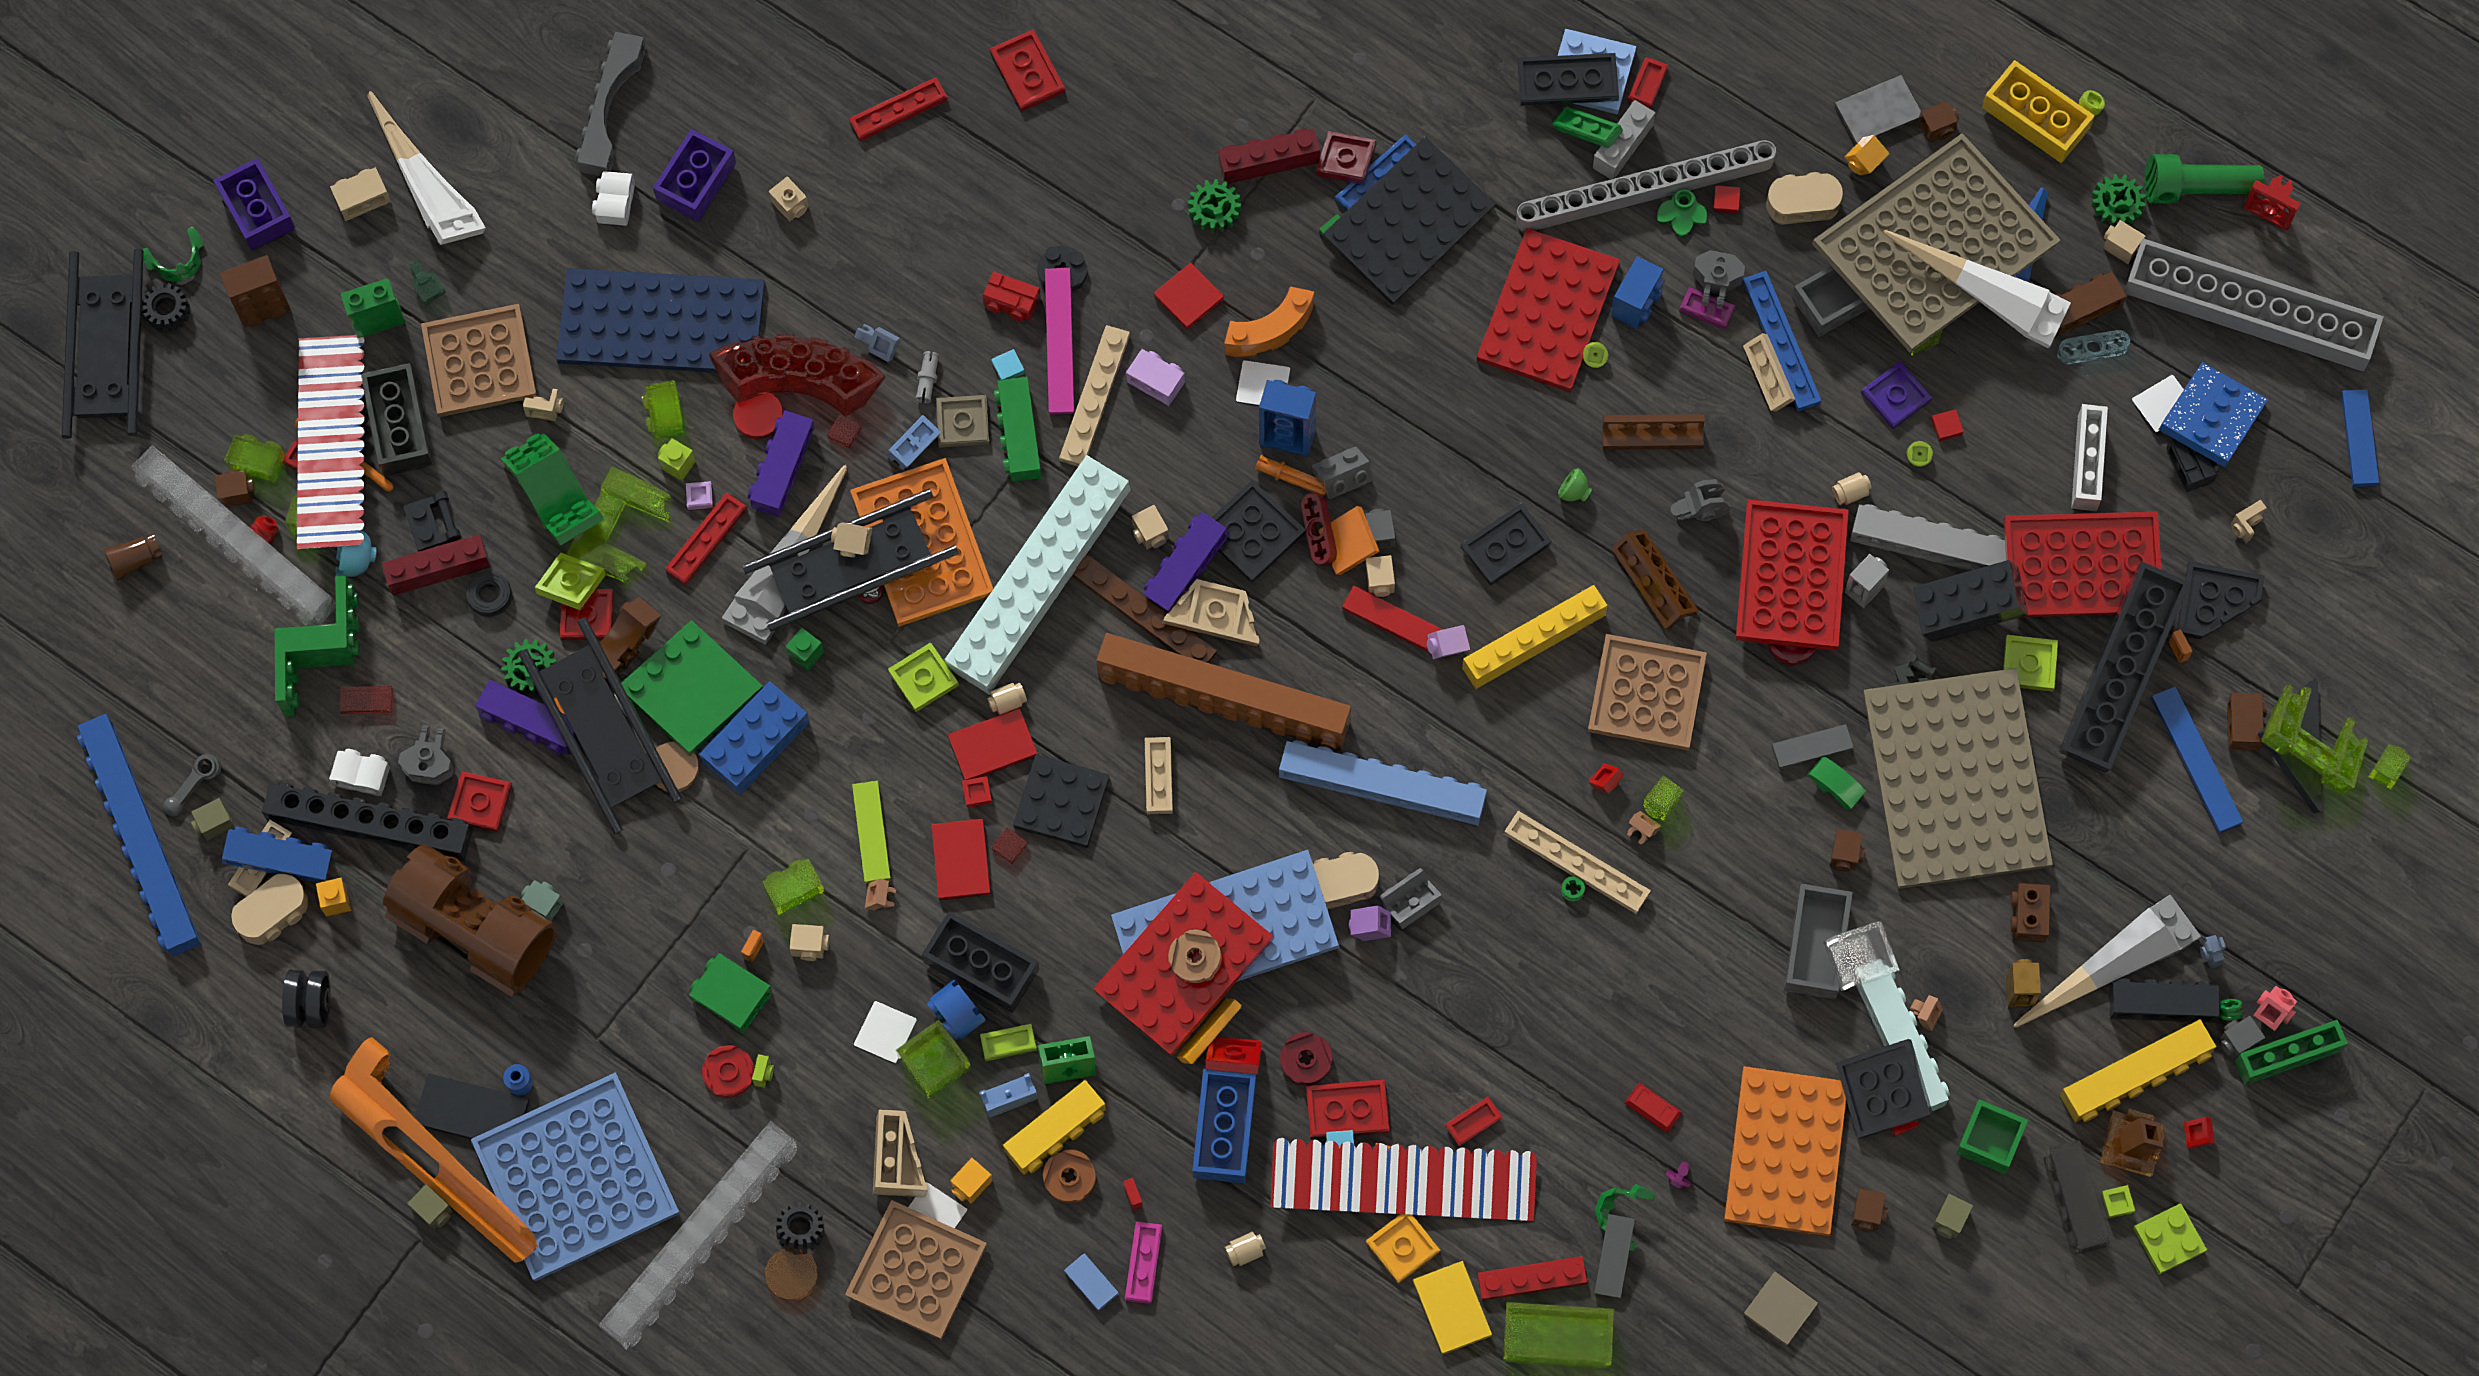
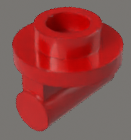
(266, 528)

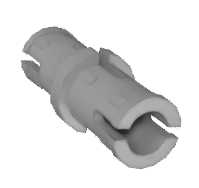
(927, 377)

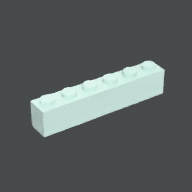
(1896, 1024)

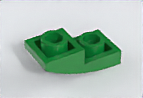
(1839, 783)

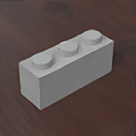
(1635, 125)

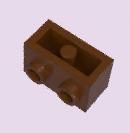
(2245, 720)
(2031, 912)

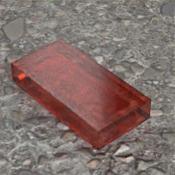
(366, 699)

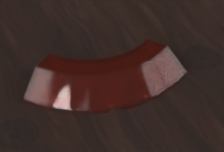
(797, 367)

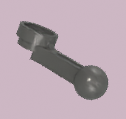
(174, 805)

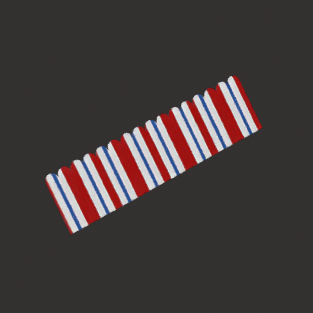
(330, 442)
(1402, 1180)

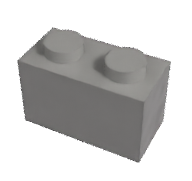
(1867, 580)

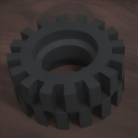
(159, 296)
(797, 1214)

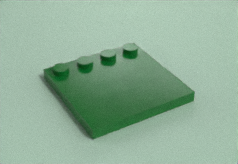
(690, 688)

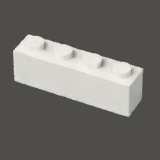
(2089, 457)

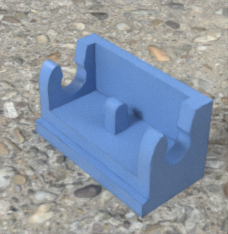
(913, 442)
(1009, 1095)

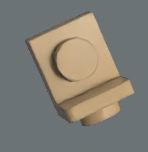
(543, 409)
(2246, 519)

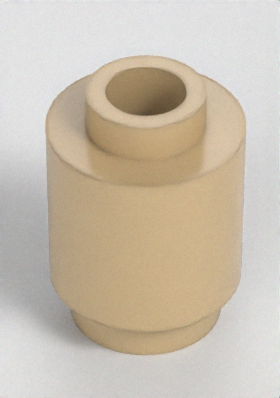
(1851, 489)
(1007, 698)
(1245, 1249)

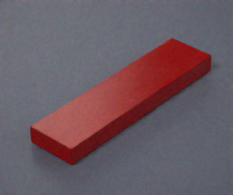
(898, 109)
(706, 538)
(1389, 617)

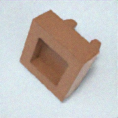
(1643, 824)
(877, 895)
(1927, 1012)

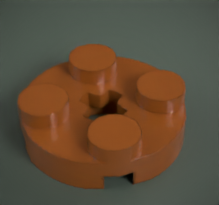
(1062, 1163)

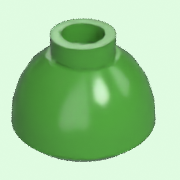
(1575, 487)

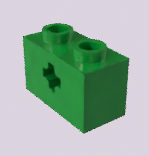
(1066, 1060)

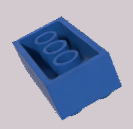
(1287, 417)
(754, 738)
(1224, 1126)

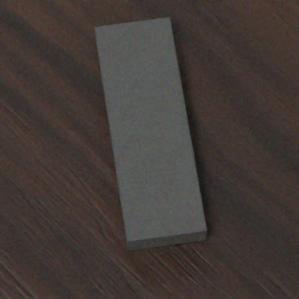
(1812, 747)
(1614, 1255)

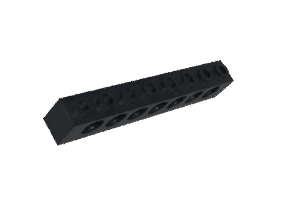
(277, 810)

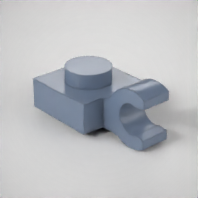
(880, 341)
(2212, 951)

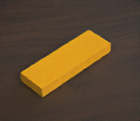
(1209, 1031)

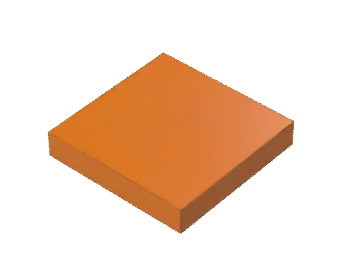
(1352, 540)

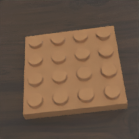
(478, 360)
(1647, 692)
(916, 1270)

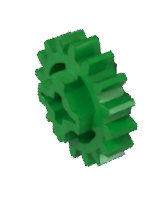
(2114, 190)
(1208, 214)
(516, 667)

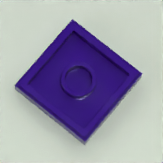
(1896, 395)

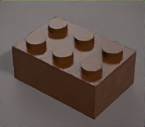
(255, 291)

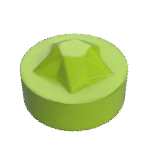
(2092, 102)
(1595, 354)
(1919, 453)

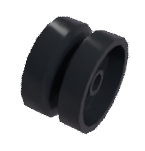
(306, 999)

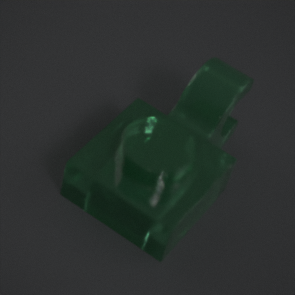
(426, 284)

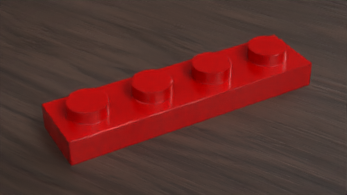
(1532, 1278)

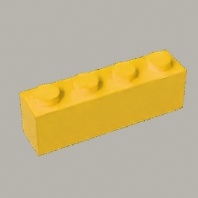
(1054, 1128)

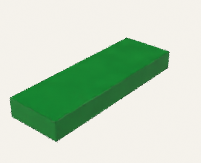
(1587, 127)

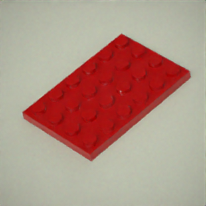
(1548, 310)
(2080, 559)
(1792, 575)
(1148, 989)

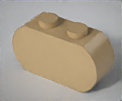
(1804, 198)
(1347, 878)
(270, 909)

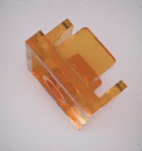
(2112, 1150)

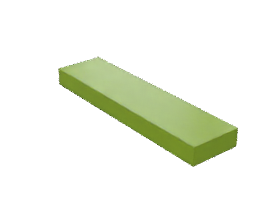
(871, 831)

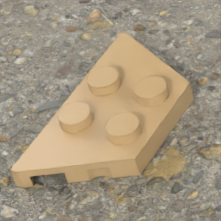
(1214, 612)

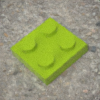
(570, 581)
(2033, 660)
(923, 677)
(2169, 1239)

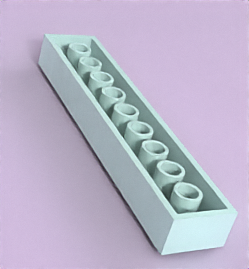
(1037, 574)

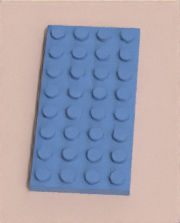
(1277, 895)

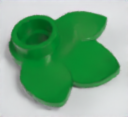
(1682, 216)

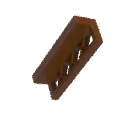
(1653, 431)
(1651, 579)

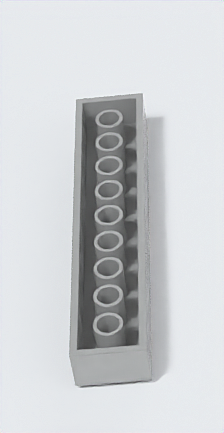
(2253, 305)

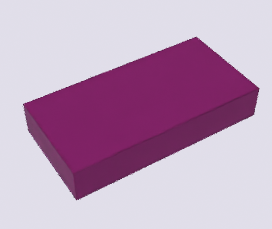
(1711, 314)

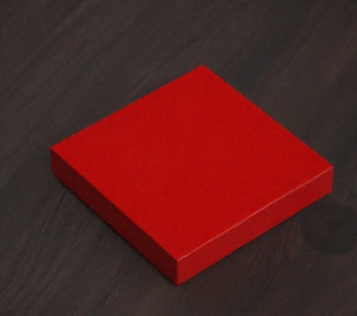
(1188, 296)
(598, 612)
(480, 801)
(1234, 1055)

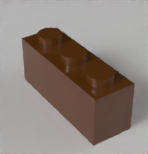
(2091, 301)

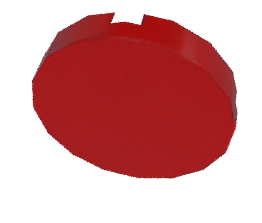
(757, 416)
(728, 1071)

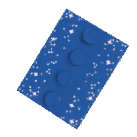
(2213, 414)

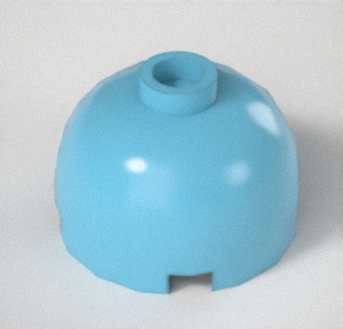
(355, 559)

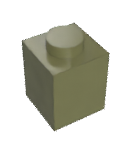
(212, 819)
(430, 1207)
(1952, 1217)

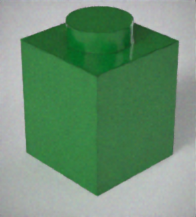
(804, 649)

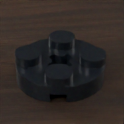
(1063, 256)

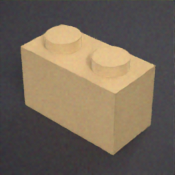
(360, 193)

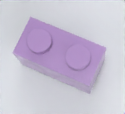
(1155, 376)

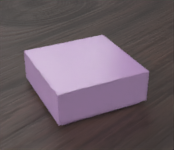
(699, 495)

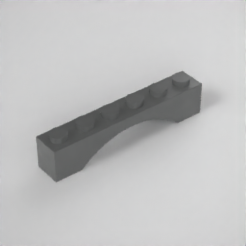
(623, 61)

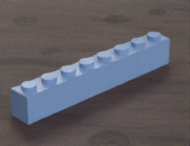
(1382, 782)

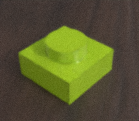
(763, 1071)
(2117, 1202)

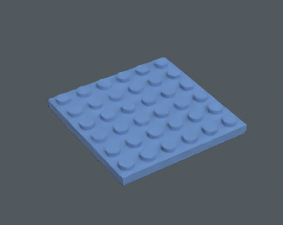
(577, 1175)

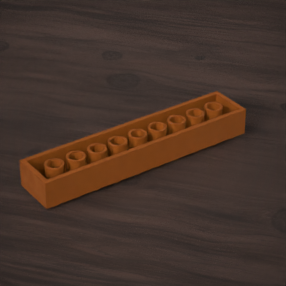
(1223, 692)

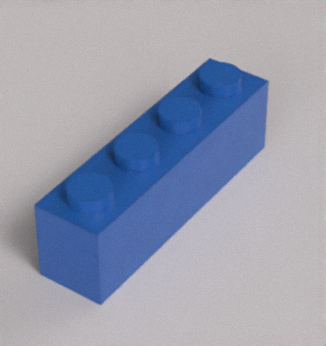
(276, 855)

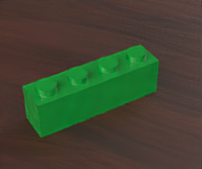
(1018, 428)
(2291, 1052)

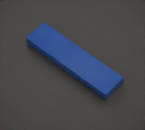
(1376, 171)
(2359, 438)

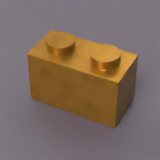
(2023, 984)

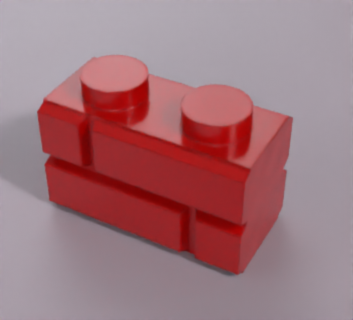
(1011, 297)

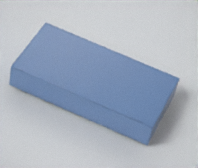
(1091, 1282)

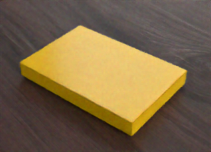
(1452, 1307)

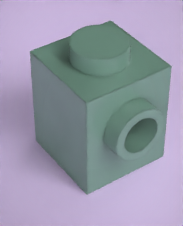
(542, 899)

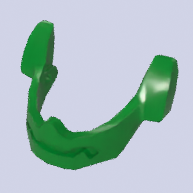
(182, 271)
(1606, 1203)

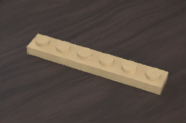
(1094, 395)
(1577, 862)

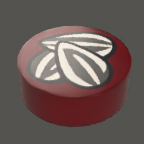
(872, 596)

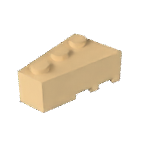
(896, 1160)

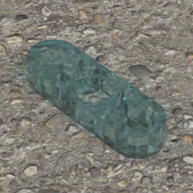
(2074, 344)

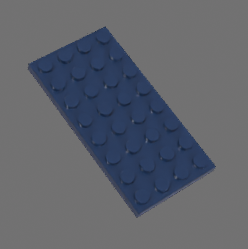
(655, 318)

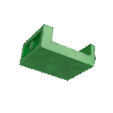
(372, 308)
(730, 992)

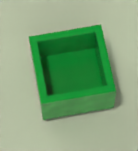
(1991, 1136)

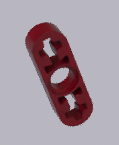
(1310, 524)

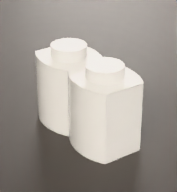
(614, 198)
(359, 772)

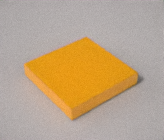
(1402, 1246)

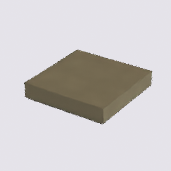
(962, 421)
(1780, 1308)

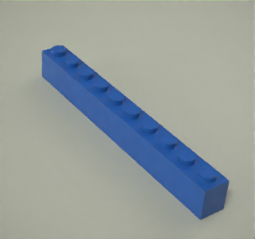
(139, 835)

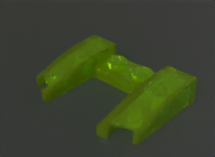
(617, 490)
(2284, 734)

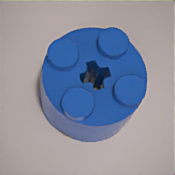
(957, 1009)

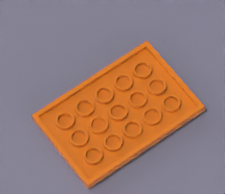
(942, 524)
(1786, 1151)

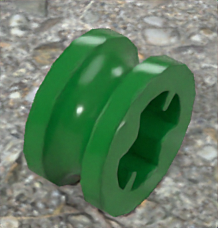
(1579, 884)
(2230, 1009)

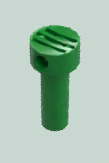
(2168, 178)

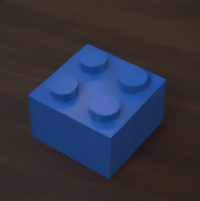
(1638, 292)

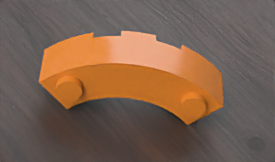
(1273, 330)

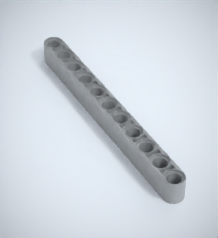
(1638, 194)

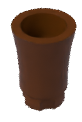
(132, 555)

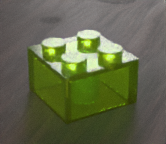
(933, 1059)

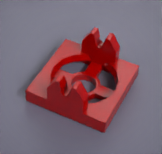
(2273, 205)

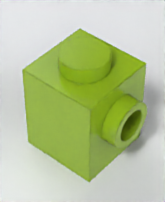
(676, 459)

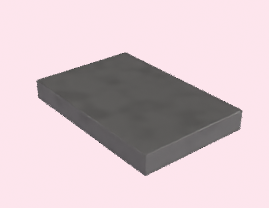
(1878, 110)

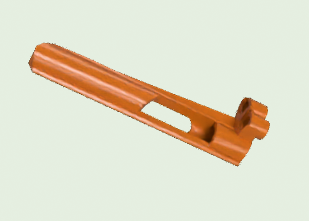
(373, 1108)

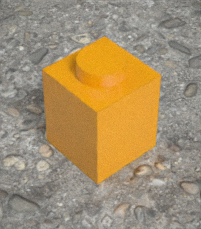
(1866, 155)
(333, 897)
(970, 1181)

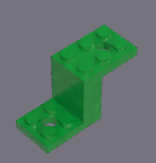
(551, 488)
(316, 646)

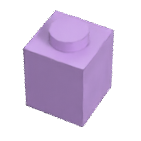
(1447, 642)

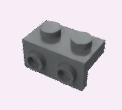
(1343, 472)
(1411, 898)

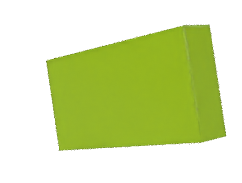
(1008, 1042)

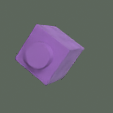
(1370, 923)

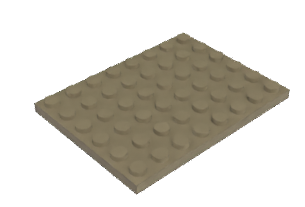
(1949, 204)
(1957, 778)

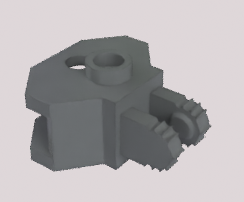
(1718, 276)
(1702, 502)
(427, 760)

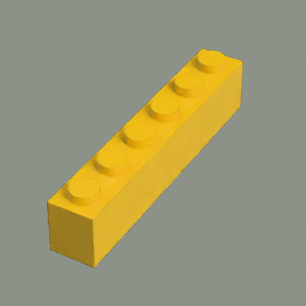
(1534, 637)
(2137, 1071)

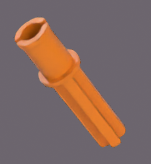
(1290, 475)

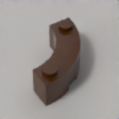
(633, 625)

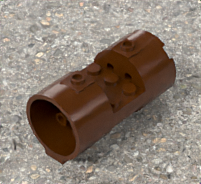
(503, 938)

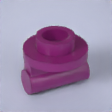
(1678, 1179)

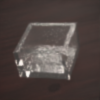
(1861, 955)

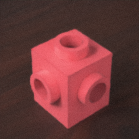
(2275, 1007)

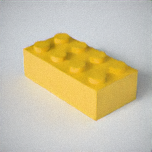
(2038, 111)

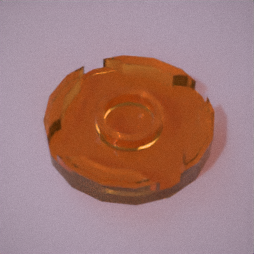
(791, 1274)

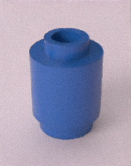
(521, 1086)

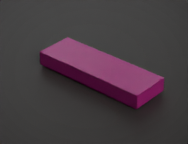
(1143, 1262)

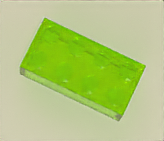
(1558, 1335)

